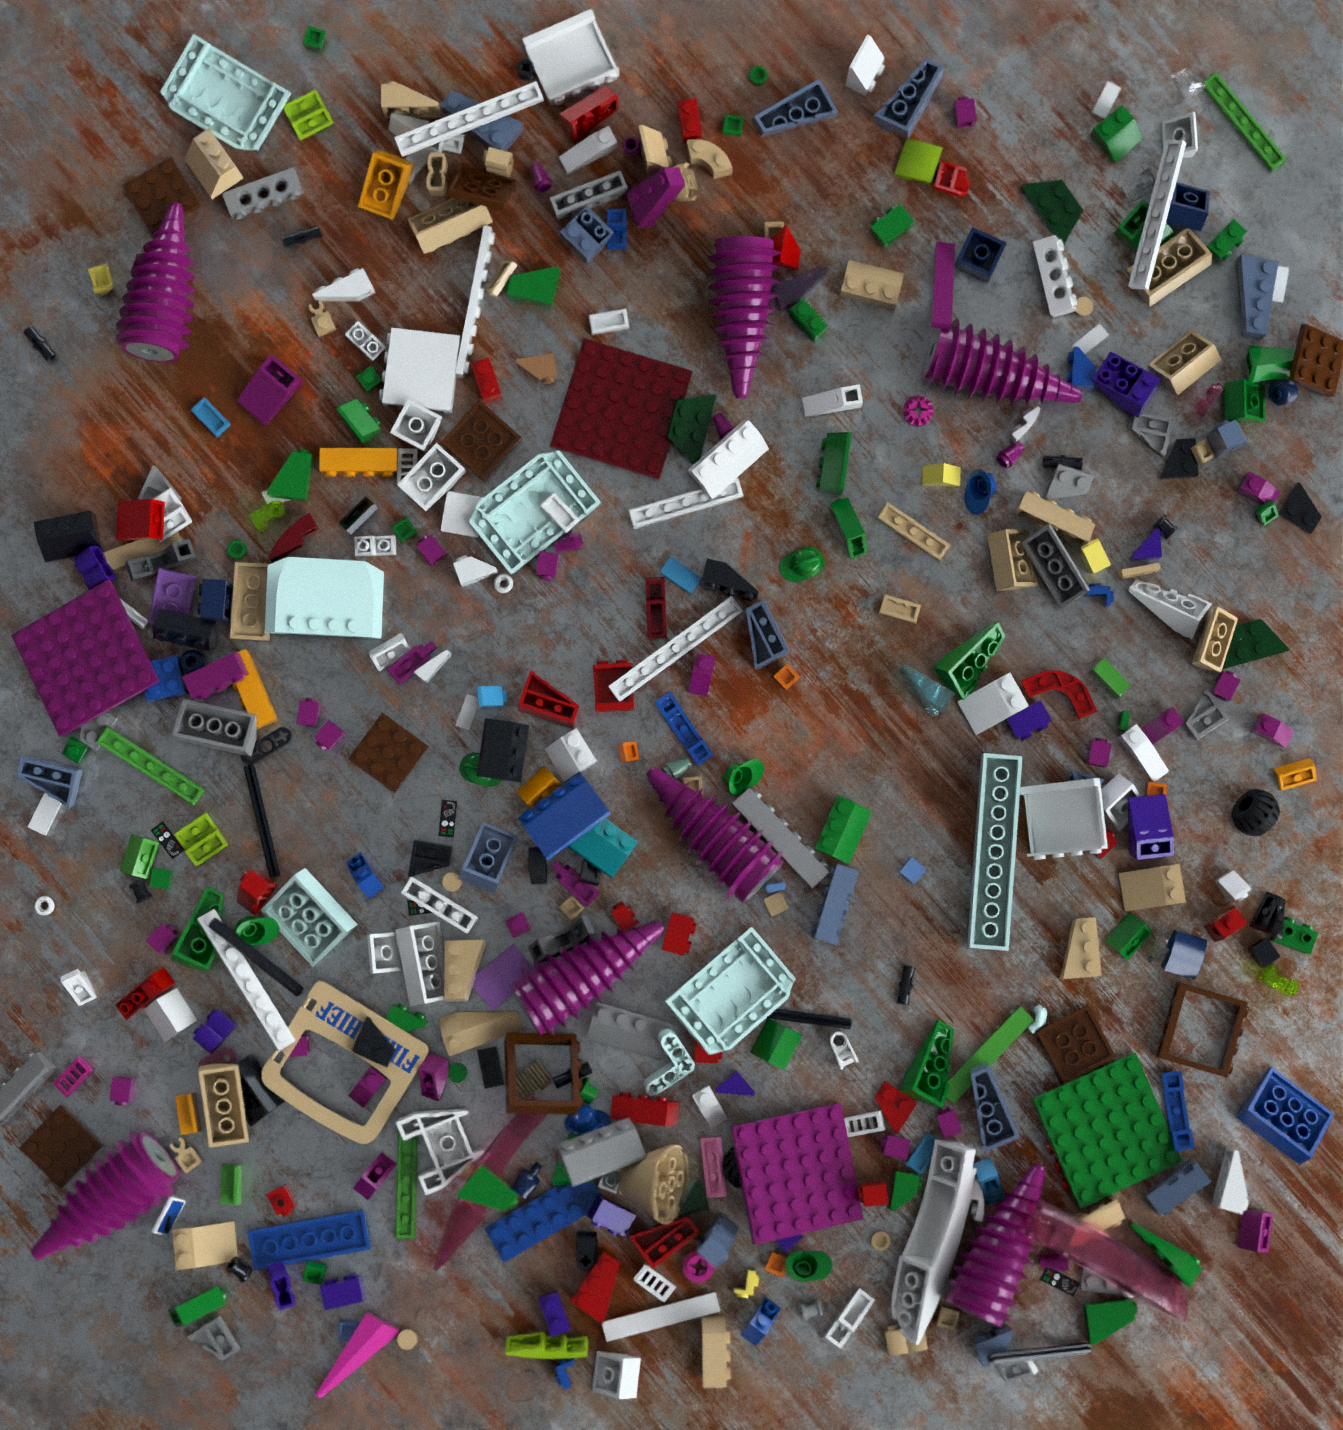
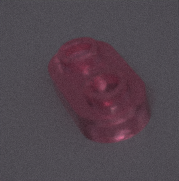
(1203, 405)
(218, 1057)

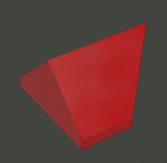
(790, 251)

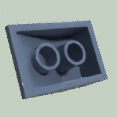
(488, 857)

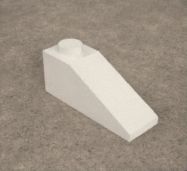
(589, 150)
(1143, 752)

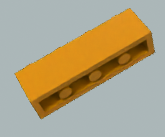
(358, 461)
(253, 694)

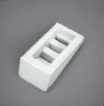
(401, 451)
(430, 668)
(880, 1120)
(638, 1278)

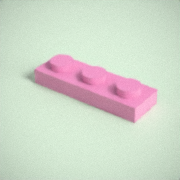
(713, 1167)

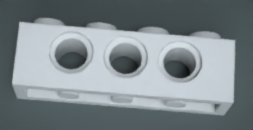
(1043, 249)
(440, 905)

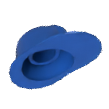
(979, 490)
(586, 1120)

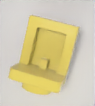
(101, 279)
(751, 1280)

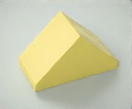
(941, 475)
(1094, 556)

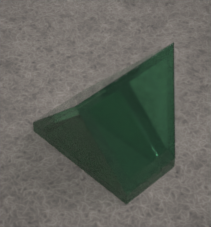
(696, 1199)

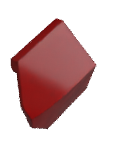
(952, 179)

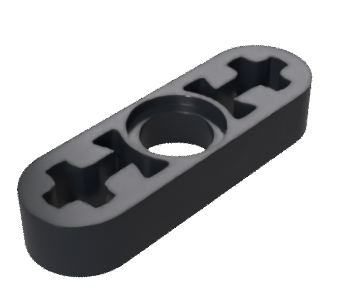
(276, 734)

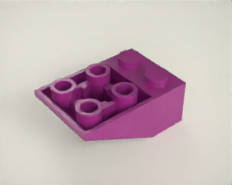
(269, 390)

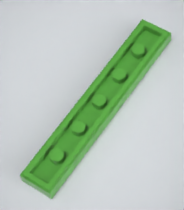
(1243, 122)
(150, 765)
(989, 1051)
(406, 1187)

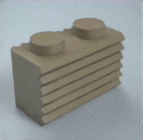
(531, 1079)

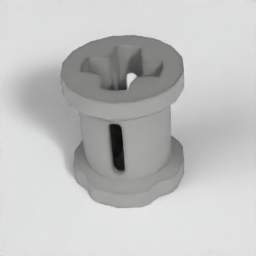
(811, 1309)

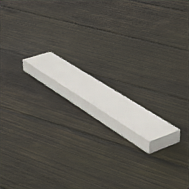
(682, 505)
(661, 1316)

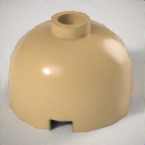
(687, 192)

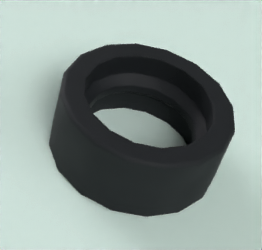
(537, 866)

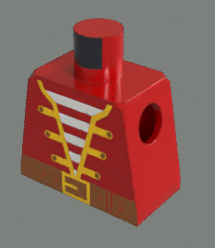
(1225, 924)

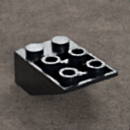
(722, 577)

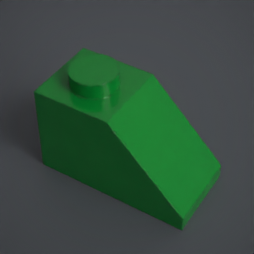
(903, 1188)

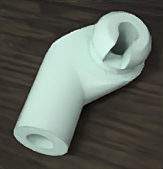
(1040, 1019)

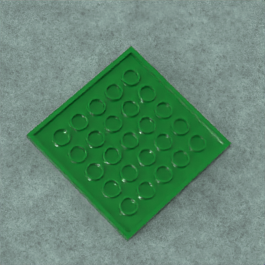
(1106, 1130)

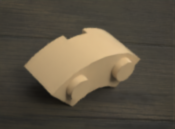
(710, 157)

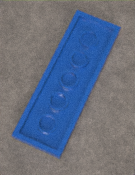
(541, 1218)
(309, 1239)

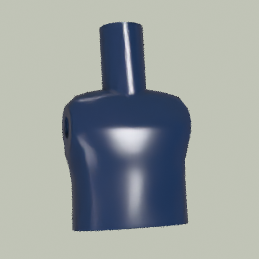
(527, 1181)

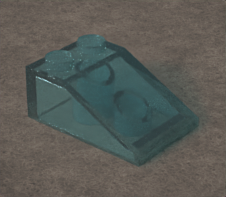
(928, 692)

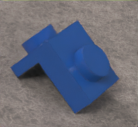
(1097, 590)
(562, 1375)

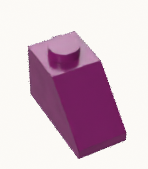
(1257, 489)
(701, 674)
(1162, 725)
(1272, 730)
(433, 1076)
(367, 1086)
(374, 1176)

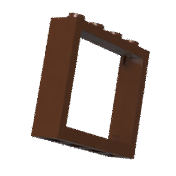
(1171, 1022)
(540, 1106)

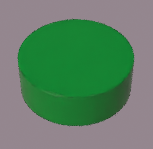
(758, 75)
(236, 549)
(457, 1072)

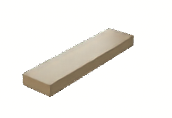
(913, 531)
(143, 547)

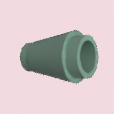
(677, 768)

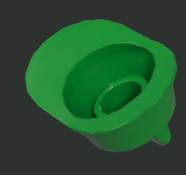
(802, 564)
(469, 768)
(743, 776)
(257, 930)
(808, 1265)

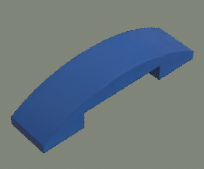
(683, 728)
(1176, 1111)

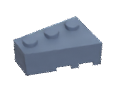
(1226, 438)

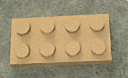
(249, 602)

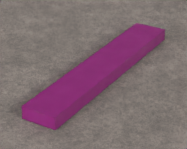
(943, 285)

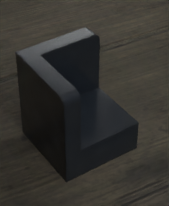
(1264, 952)

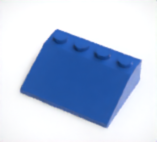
(564, 815)
(1286, 1116)

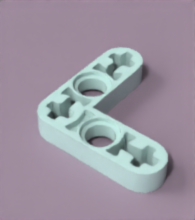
(675, 1066)

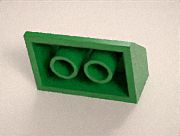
(834, 463)
(843, 829)

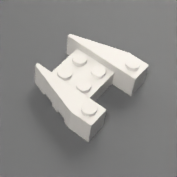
(445, 1143)

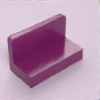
(1255, 1230)

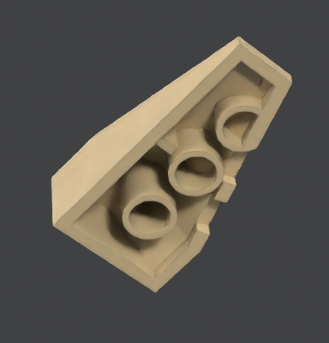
(471, 1029)

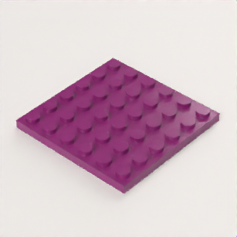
(85, 658)
(796, 1173)

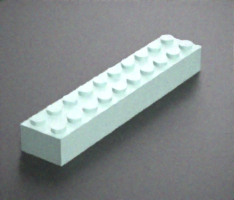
(994, 852)

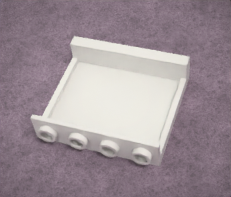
(570, 57)
(420, 369)
(1065, 818)

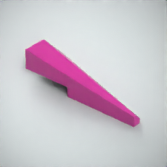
(365, 1342)

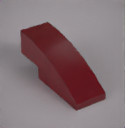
(293, 537)
(656, 607)

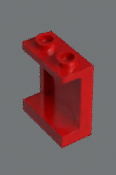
(140, 520)
(604, 676)

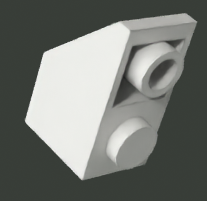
(1232, 886)

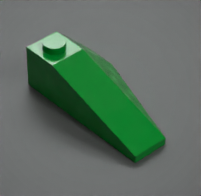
(965, 663)
(194, 947)
(929, 1070)
(1179, 1262)

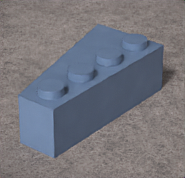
(906, 106)
(799, 109)
(495, 134)
(1256, 290)
(835, 904)
(993, 1115)
(717, 1240)

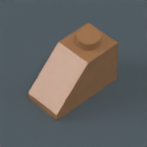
(539, 367)

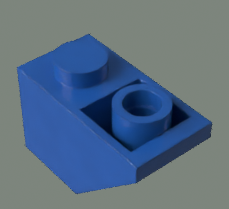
(1081, 370)
(364, 875)
(760, 1321)

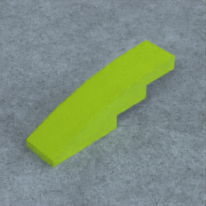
(546, 1347)

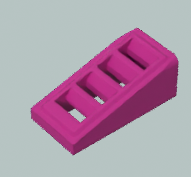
(84, 1065)

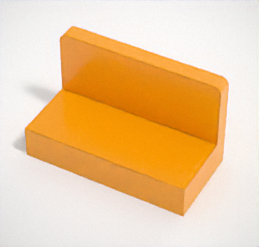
(538, 787)
(188, 1113)

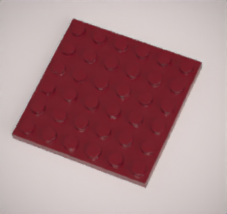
(620, 408)

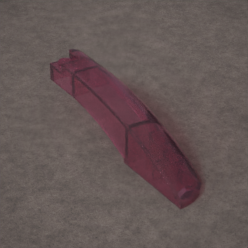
(469, 1215)
(1107, 1258)

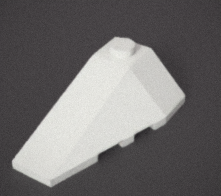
(1177, 611)

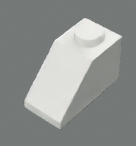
(472, 570)
(709, 1106)

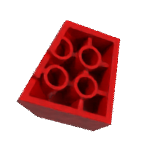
(589, 112)

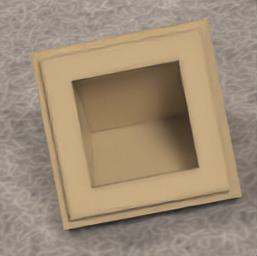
(772, 228)

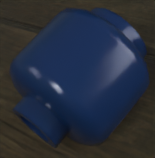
(1283, 392)
(189, 657)

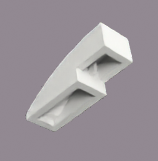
(848, 1319)

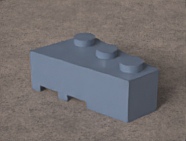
(765, 635)
(51, 777)
(1177, 1187)

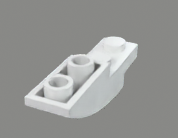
(401, 124)

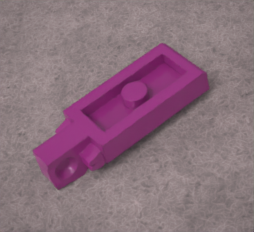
(411, 661)
(570, 880)

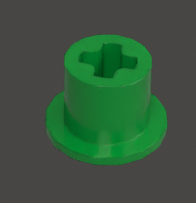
(588, 1091)

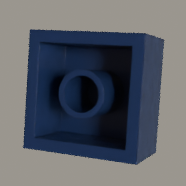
(1189, 207)
(980, 254)
(215, 600)

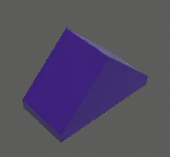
(1149, 549)
(735, 1085)

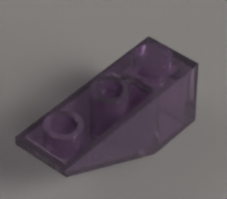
(799, 287)

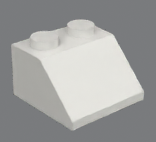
(416, 425)
(570, 755)
(1115, 800)
(616, 1374)

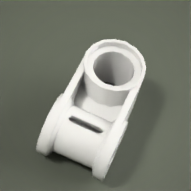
(843, 1050)

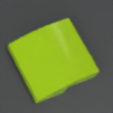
(308, 114)
(918, 161)
(201, 839)

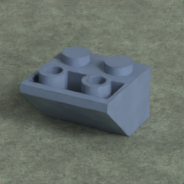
(586, 234)
(991, 1342)

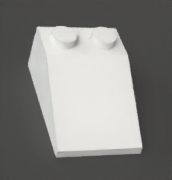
(865, 67)
(432, 477)
(993, 703)
(1230, 1186)

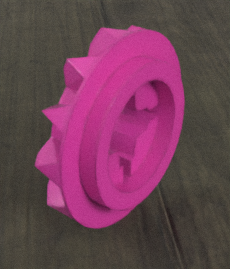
(912, 417)
(689, 1270)

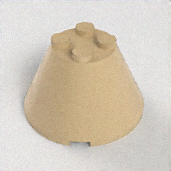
(657, 1182)

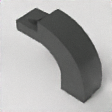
(171, 558)
(575, 932)

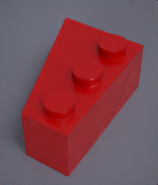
(547, 703)
(254, 890)
(644, 1109)
(664, 1239)
(597, 1287)

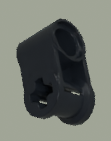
(586, 1245)

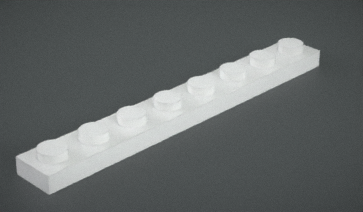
(469, 119)
(1157, 214)
(473, 310)
(675, 649)
(248, 985)

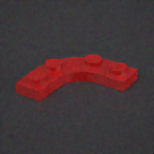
(1065, 683)

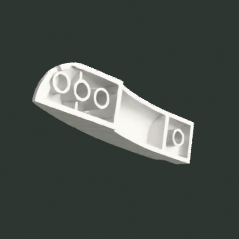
(934, 1238)

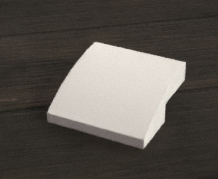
(174, 513)
(457, 513)

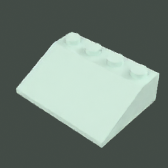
(309, 917)

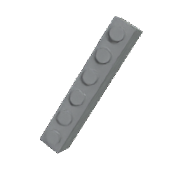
(794, 852)

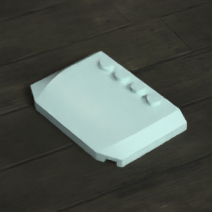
(223, 95)
(512, 516)
(324, 598)
(732, 993)

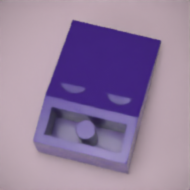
(1126, 383)
(1149, 827)

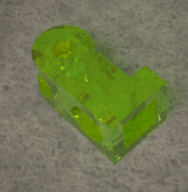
(267, 514)
(1278, 982)

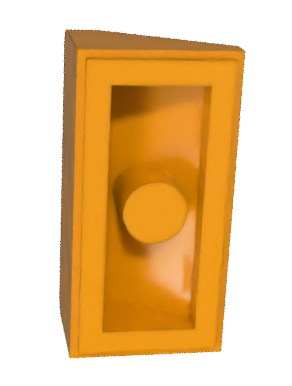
(1295, 774)

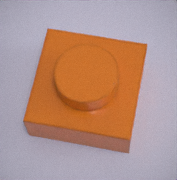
(786, 677)
(628, 752)
(1156, 788)
(776, 1264)

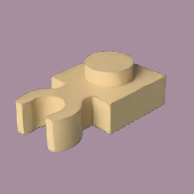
(322, 321)
(187, 1158)

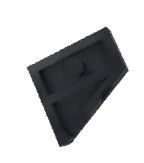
(1181, 460)
(1300, 510)
(428, 857)
(1270, 916)
(373, 1044)

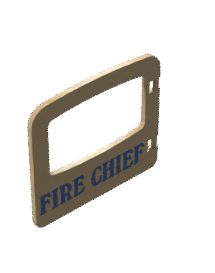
(341, 1021)

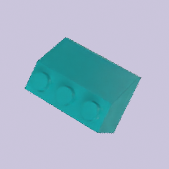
(605, 847)

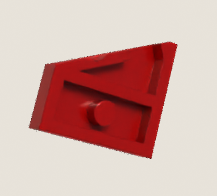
(894, 1105)

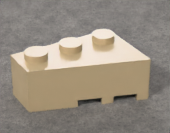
(1082, 951)
(460, 968)
(714, 1351)

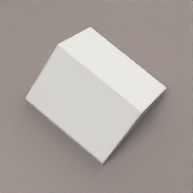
(1182, 128)
(384, 953)
(170, 1014)

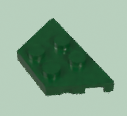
(1054, 206)
(690, 425)
(1252, 642)

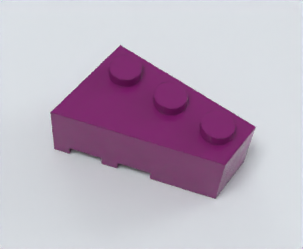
(654, 194)
(216, 676)

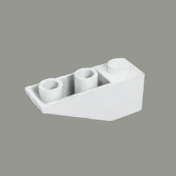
(351, 288)
(833, 401)

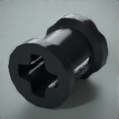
(526, 64)
(1165, 527)
(140, 891)
(239, 1269)

